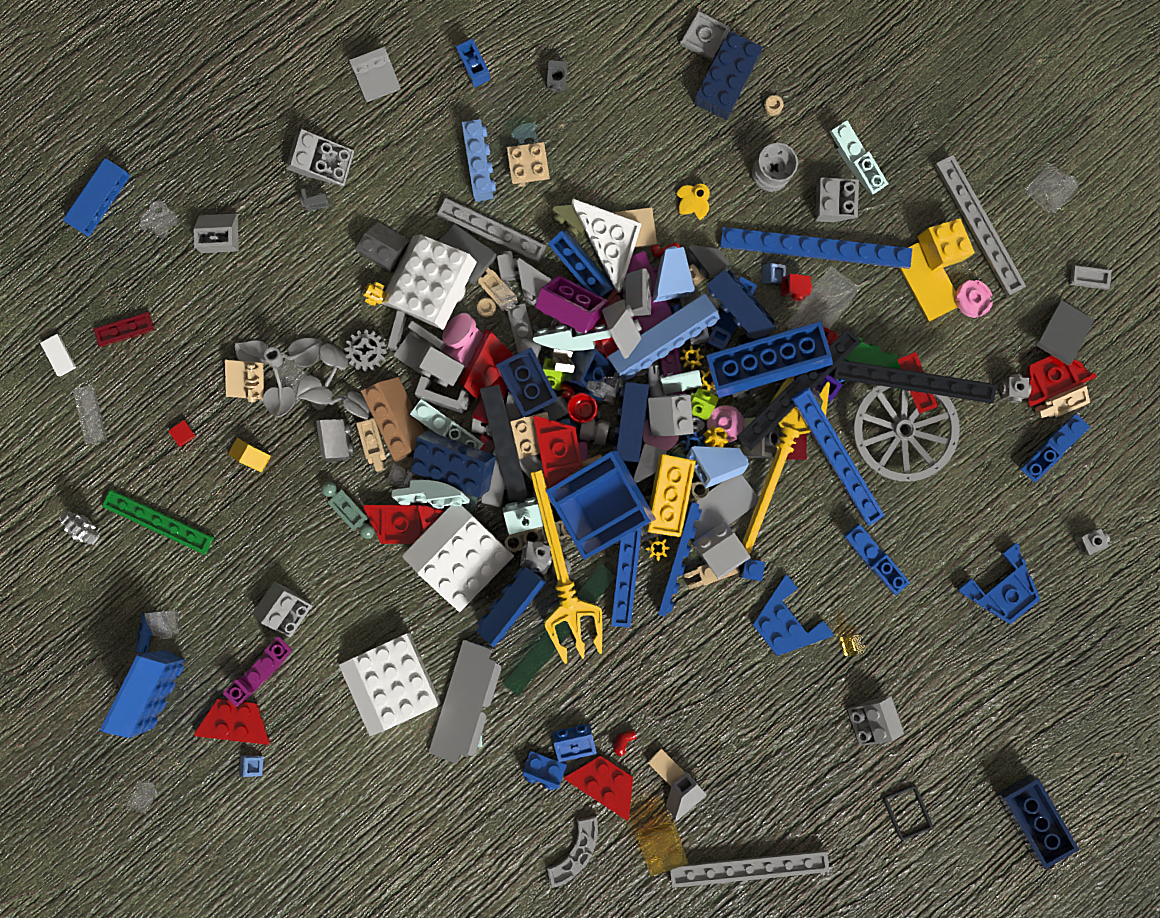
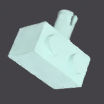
(522, 516)

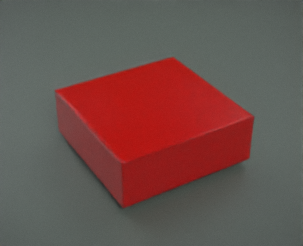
(182, 433)

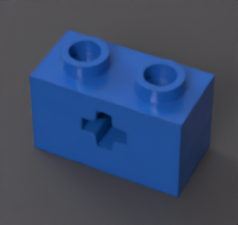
(473, 63)

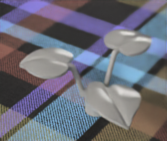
(303, 351)
(312, 389)

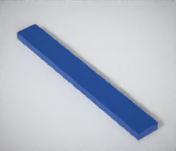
(837, 456)

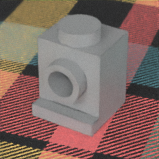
(507, 266)
(1086, 541)

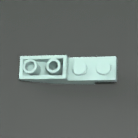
(857, 159)
(565, 339)
(442, 425)
(434, 492)

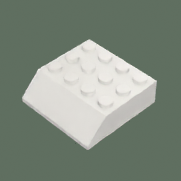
(429, 280)
(457, 556)
(390, 684)

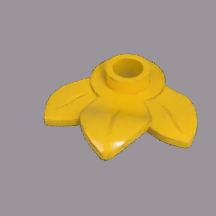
(691, 202)

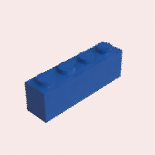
(96, 197)
(581, 264)

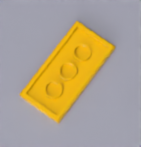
(930, 288)
(670, 495)

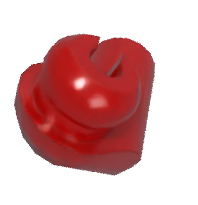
(658, 252)
(567, 391)
(621, 742)

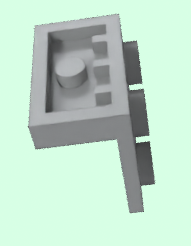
(375, 74)
(415, 343)

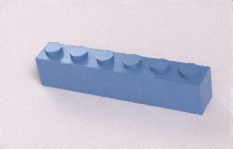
(666, 336)

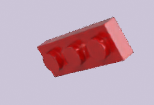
(922, 400)

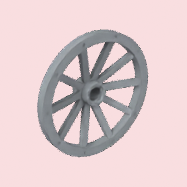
(879, 468)

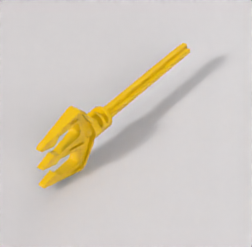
(791, 427)
(569, 606)

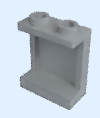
(424, 392)

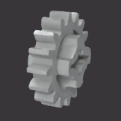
(365, 342)
(79, 527)

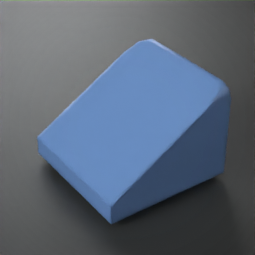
(773, 273)
(251, 765)

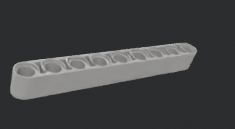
(497, 488)

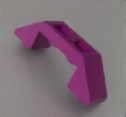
(263, 668)

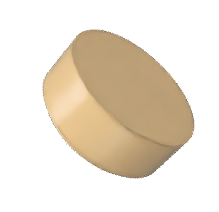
(773, 105)
(486, 307)

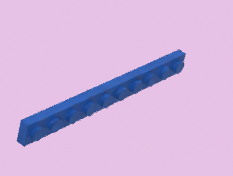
(816, 248)

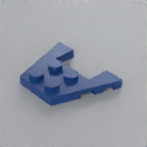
(1011, 595)
(781, 628)

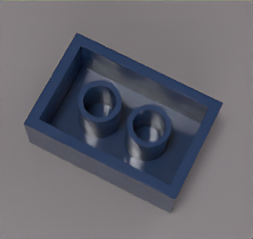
(526, 382)

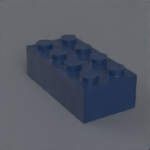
(728, 75)
(741, 304)
(631, 421)
(453, 463)
(1038, 821)

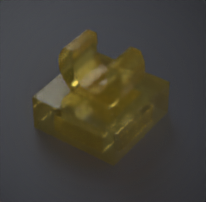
(852, 644)

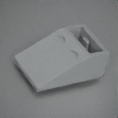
(319, 158)

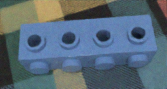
(477, 160)

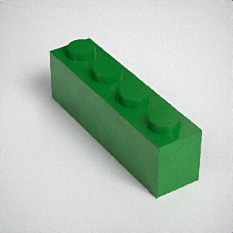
(873, 355)

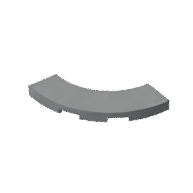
(579, 855)

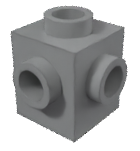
(1015, 388)
(536, 556)

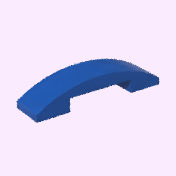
(725, 325)

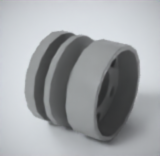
(776, 157)

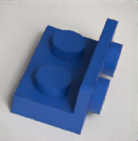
(574, 742)
(543, 770)

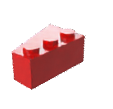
(482, 368)

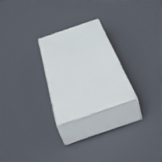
(58, 355)

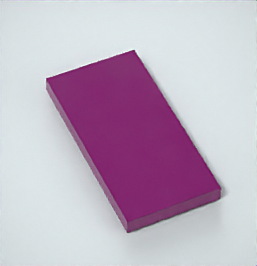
(659, 310)

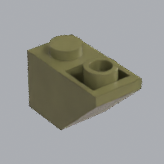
(568, 216)

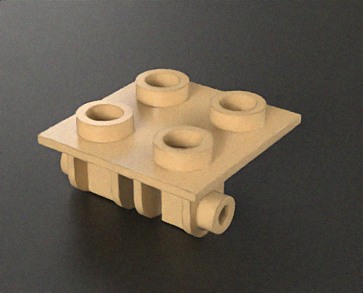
(528, 163)
(244, 379)
(525, 435)

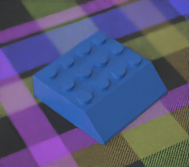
(600, 504)
(511, 606)
(143, 694)

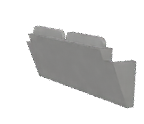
(461, 714)

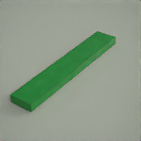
(157, 522)

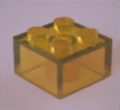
(662, 848)

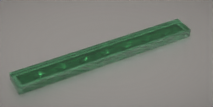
(545, 647)

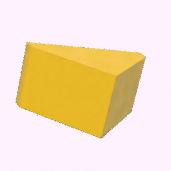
(249, 455)

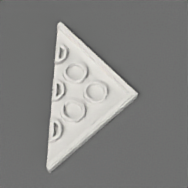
(611, 238)

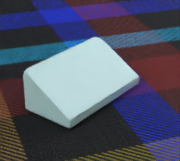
(681, 382)

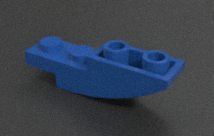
(1054, 446)
(875, 559)

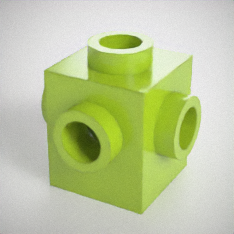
(554, 377)
(703, 403)

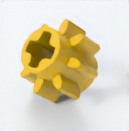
(374, 293)
(697, 357)
(704, 383)
(715, 437)
(663, 548)

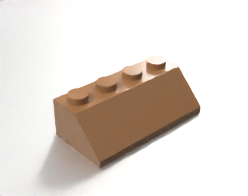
(392, 415)

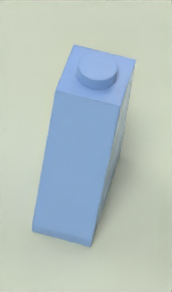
(673, 276)
(717, 463)

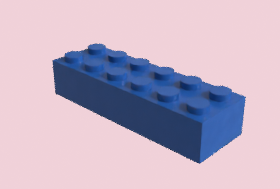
(769, 359)

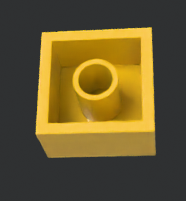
(946, 244)

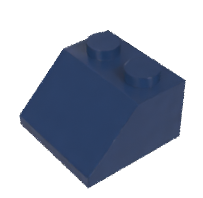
(589, 366)

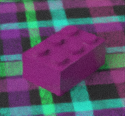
(571, 304)

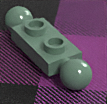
(347, 510)

